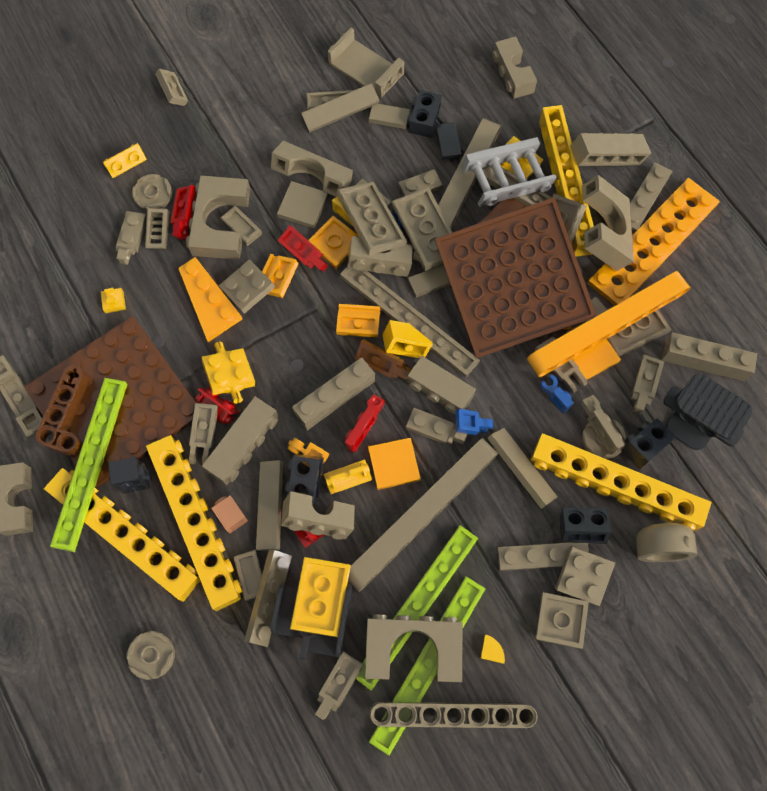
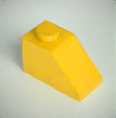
(405, 340)

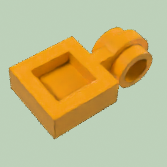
(296, 447)

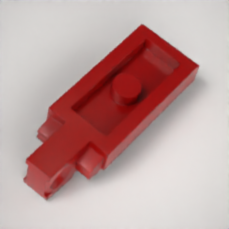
(182, 211)
(302, 248)
(364, 423)

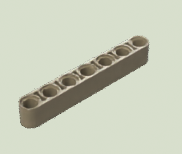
(464, 718)

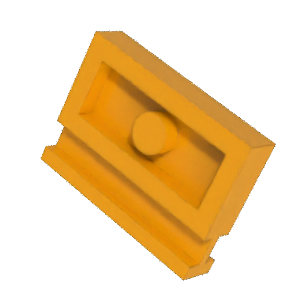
(280, 272)
(358, 320)

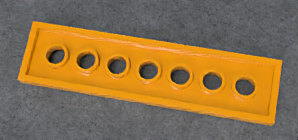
(668, 242)

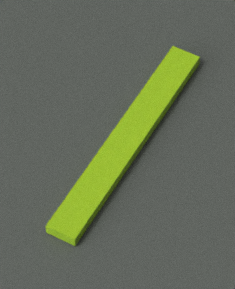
(88, 465)
(429, 589)
(426, 666)

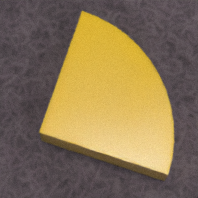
(492, 650)

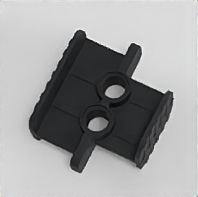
(706, 411)
(311, 642)

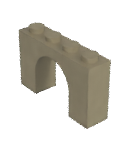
(211, 194)
(614, 242)
(445, 636)

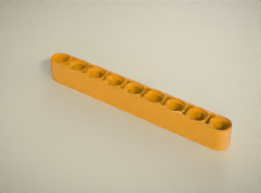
(607, 324)

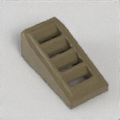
(157, 213)

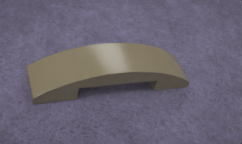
(18, 399)

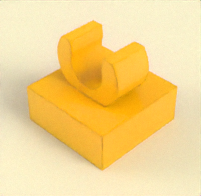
(113, 300)

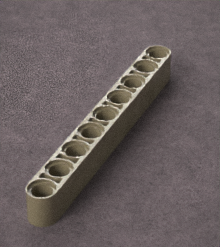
(463, 182)
(420, 514)

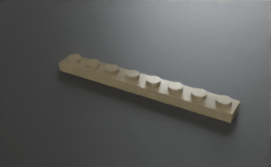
(401, 311)

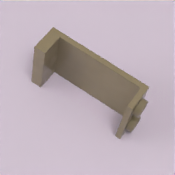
(364, 64)

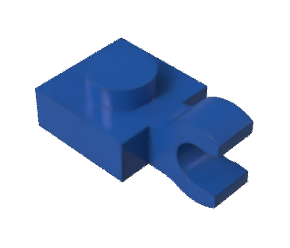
(559, 397)
(470, 423)

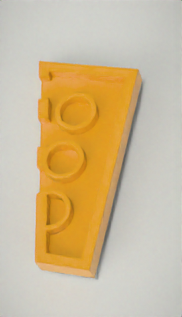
(210, 303)

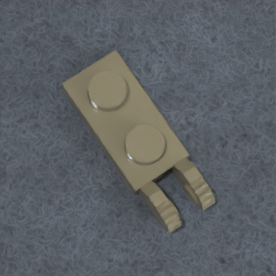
(566, 370)
(202, 431)

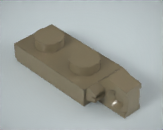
(130, 236)
(646, 382)
(602, 425)
(434, 427)
(338, 684)

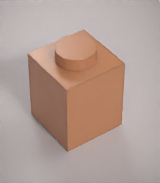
(229, 513)

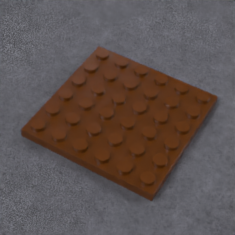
(515, 277)
(152, 403)

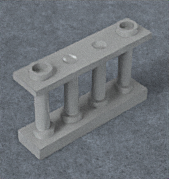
(507, 153)

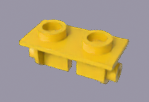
(124, 160)
(348, 476)

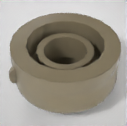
(666, 543)

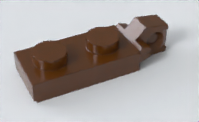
(382, 362)

